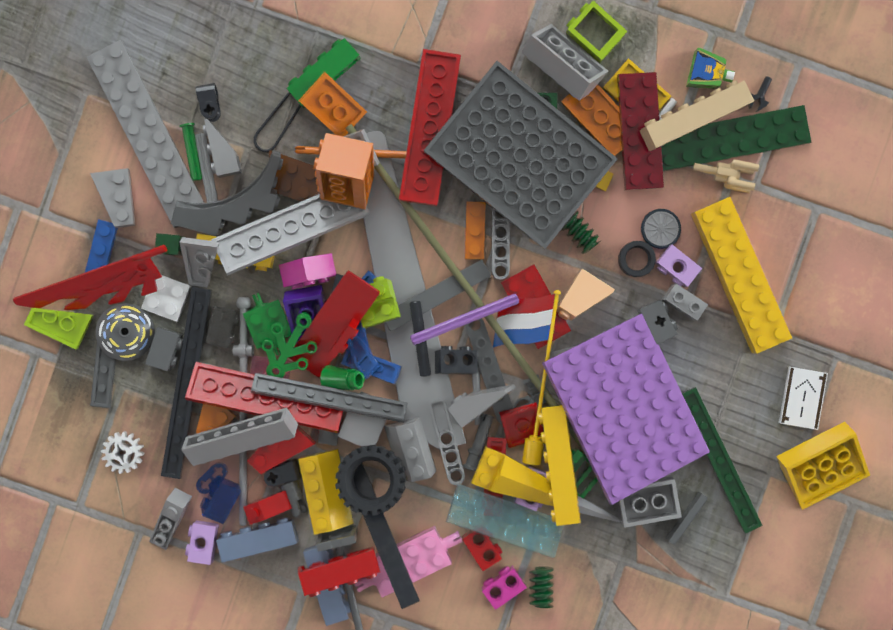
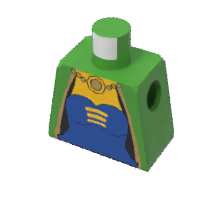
(708, 70)

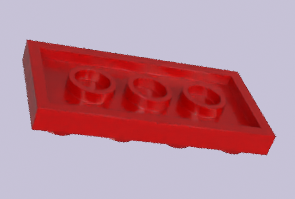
(531, 285)

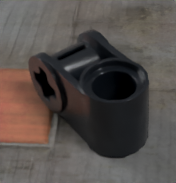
(208, 98)
(286, 473)

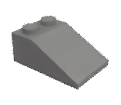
(470, 406)

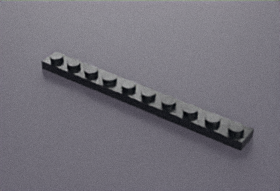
(182, 408)

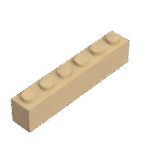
(697, 115)

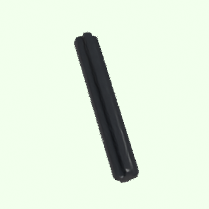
(421, 348)

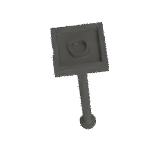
(338, 539)

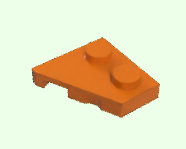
(213, 417)

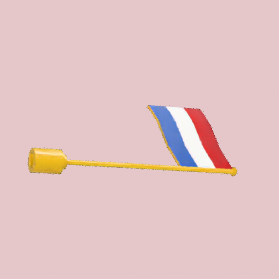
(529, 323)

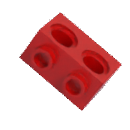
(478, 549)

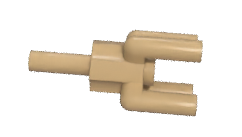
(730, 174)

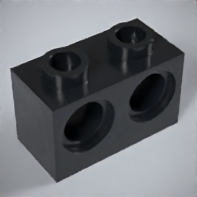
(456, 364)

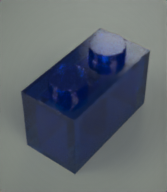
(220, 499)

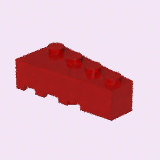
(338, 571)

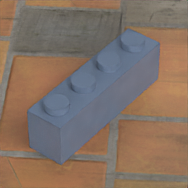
(257, 540)
(332, 603)

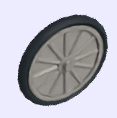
(661, 228)

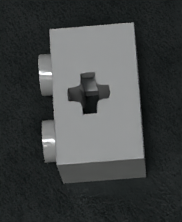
(684, 302)

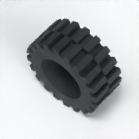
(349, 491)

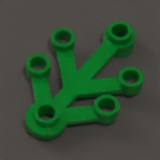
(287, 349)

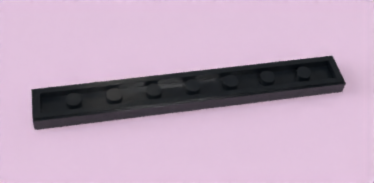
(387, 545)

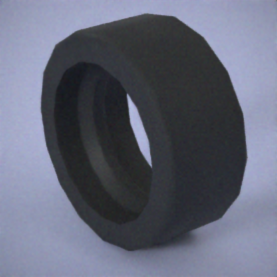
(651, 259)

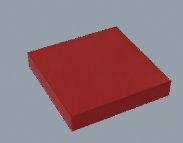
(520, 424)

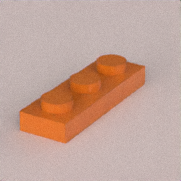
(475, 230)

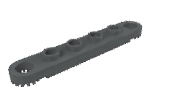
(488, 365)

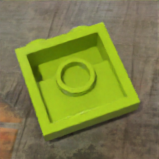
(384, 307)

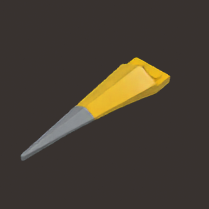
(508, 477)

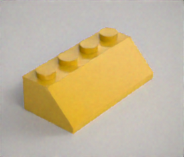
(319, 481)

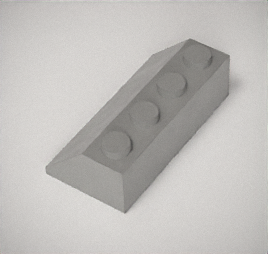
(564, 61)

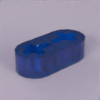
(208, 474)

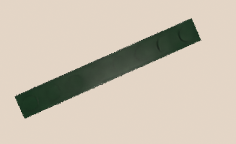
(722, 464)

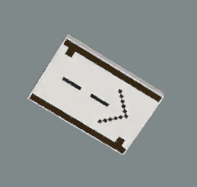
(803, 398)

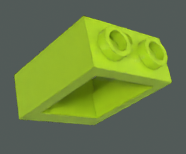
(586, 45)

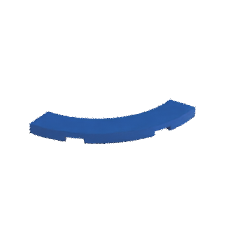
(359, 345)

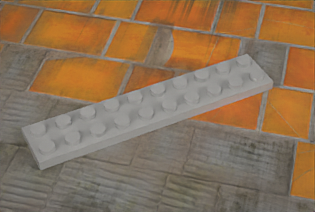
(144, 127)

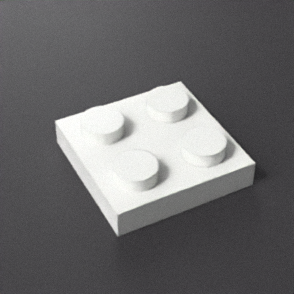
(168, 299)

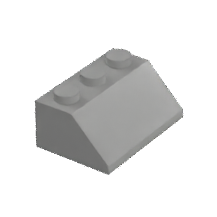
(412, 447)

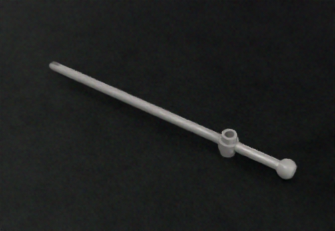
(243, 351)

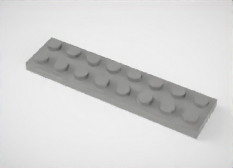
(283, 231)

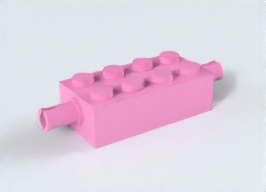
(422, 556)

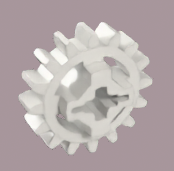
(124, 459)

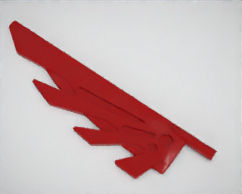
(93, 284)

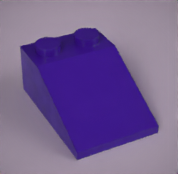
(303, 300)

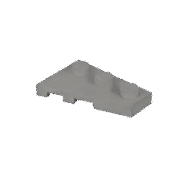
(116, 195)
(198, 260)

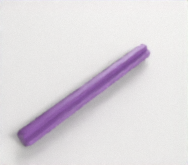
(464, 319)

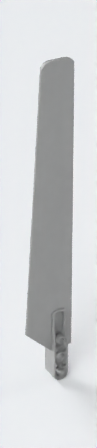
(396, 259)

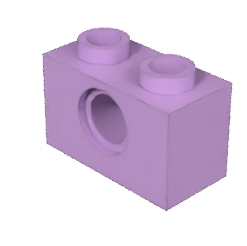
(688, 271)
(209, 533)

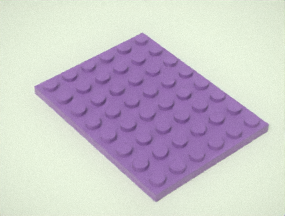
(625, 408)

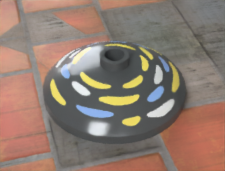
(125, 346)

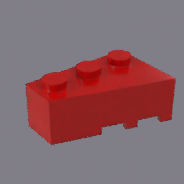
(272, 455)

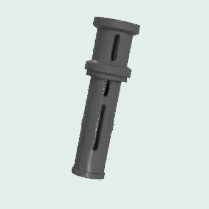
(476, 450)

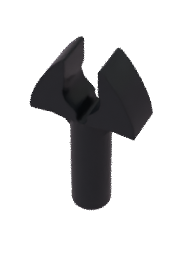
(761, 93)

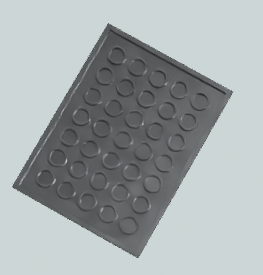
(520, 155)

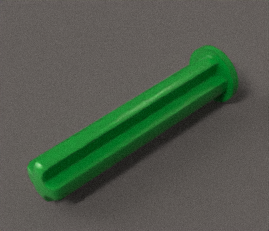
(191, 150)

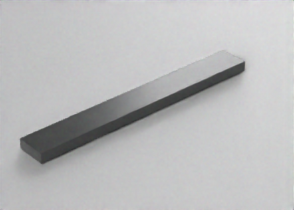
(329, 397)

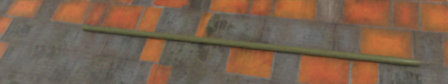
(466, 286)

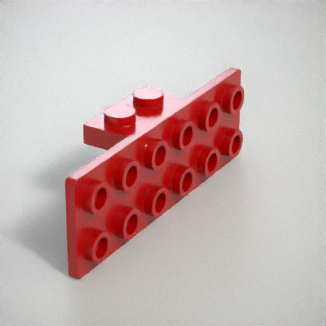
(336, 322)

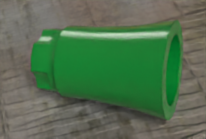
(341, 378)

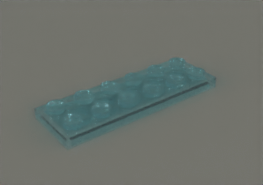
(504, 521)

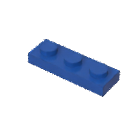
(101, 245)
(387, 371)

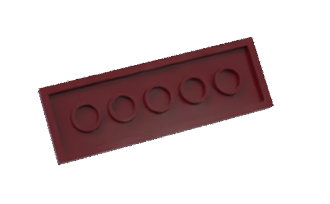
(637, 106)

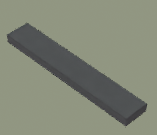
(440, 293)

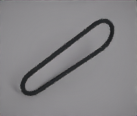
(266, 121)

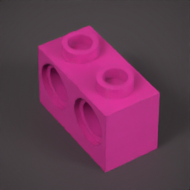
(507, 591)

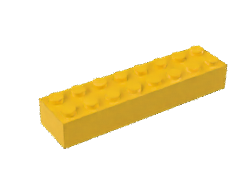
(741, 275)

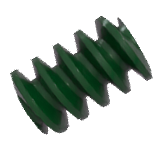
(580, 233)
(542, 587)

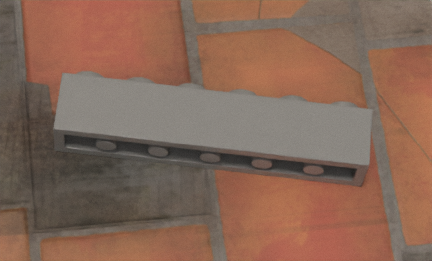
(240, 437)

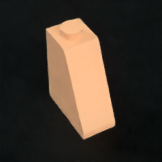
(582, 295)

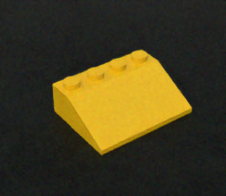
(824, 465)

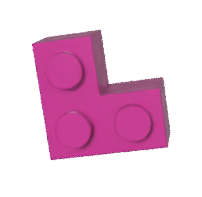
(307, 271)

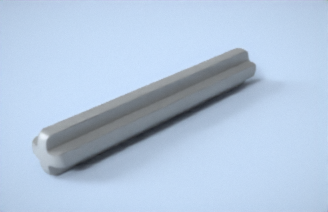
(205, 164)

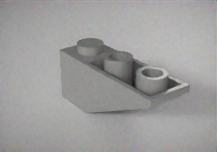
(225, 158)
(170, 518)

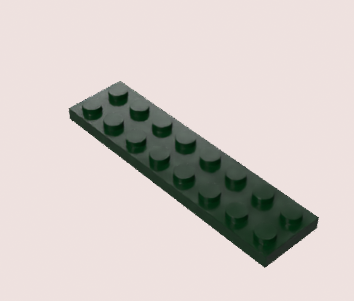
(738, 138)

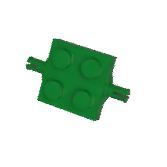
(261, 320)

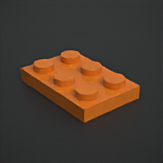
(332, 105)

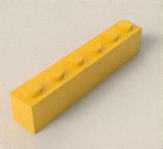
(561, 466)

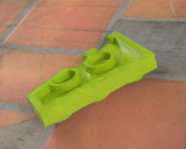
(60, 325)

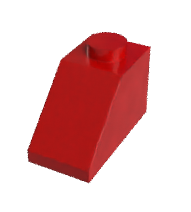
(267, 507)

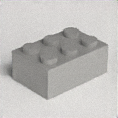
(651, 504)

